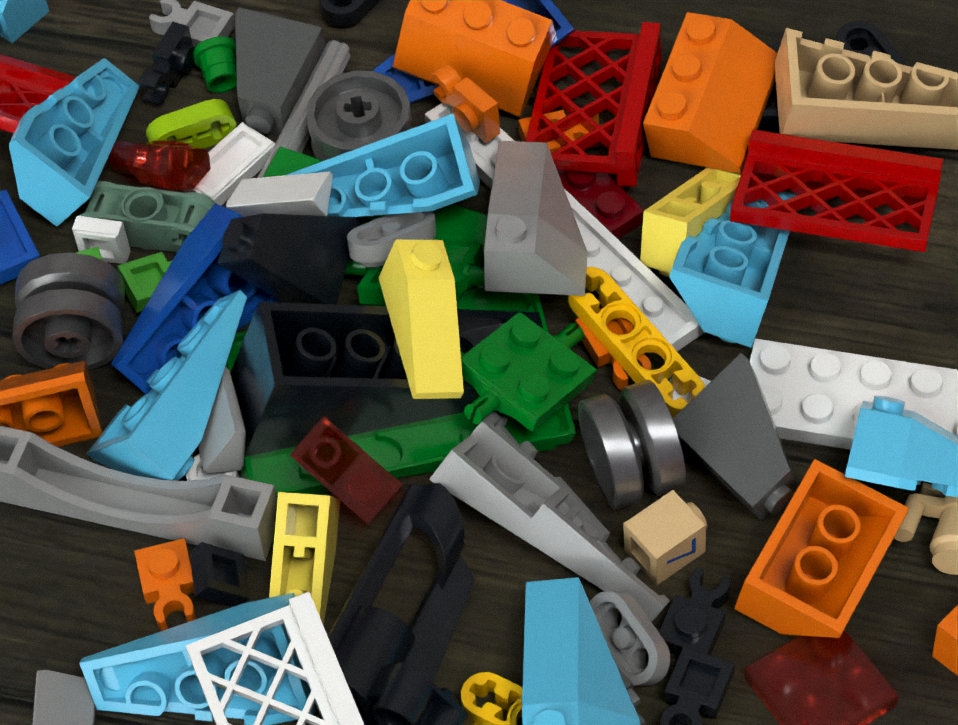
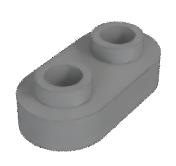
(373, 240)
(631, 638)

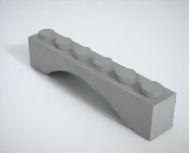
(215, 511)

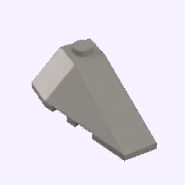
(531, 226)

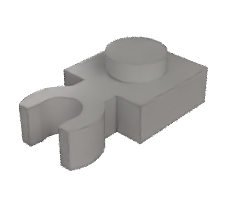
(201, 18)

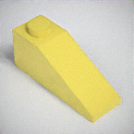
(684, 215)
(424, 317)
(304, 546)

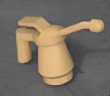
(945, 538)

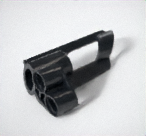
(382, 657)

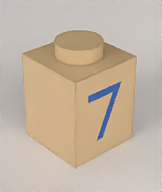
(665, 536)

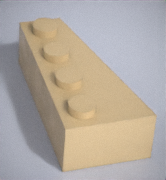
(863, 97)

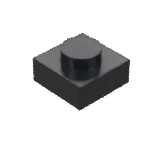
(219, 575)

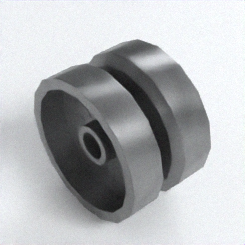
(355, 112)
(68, 311)
(632, 444)

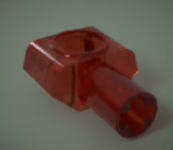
(161, 163)

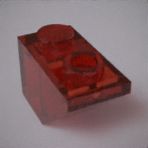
(347, 471)

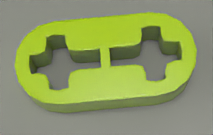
(198, 124)

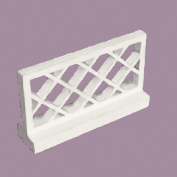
(314, 654)

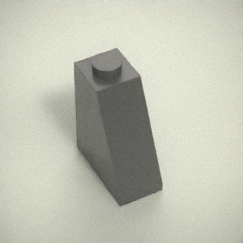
(273, 66)
(737, 439)

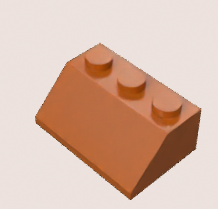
(481, 40)
(710, 94)
(52, 404)
(820, 555)

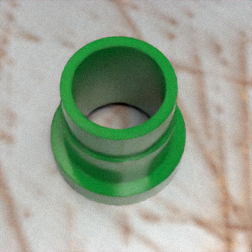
(218, 63)

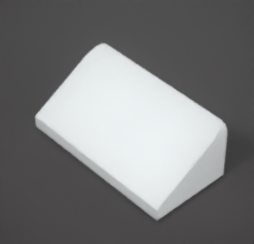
(283, 195)

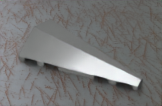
(519, 494)

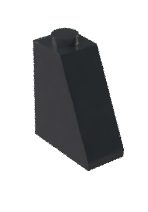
(290, 254)

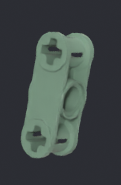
(149, 215)

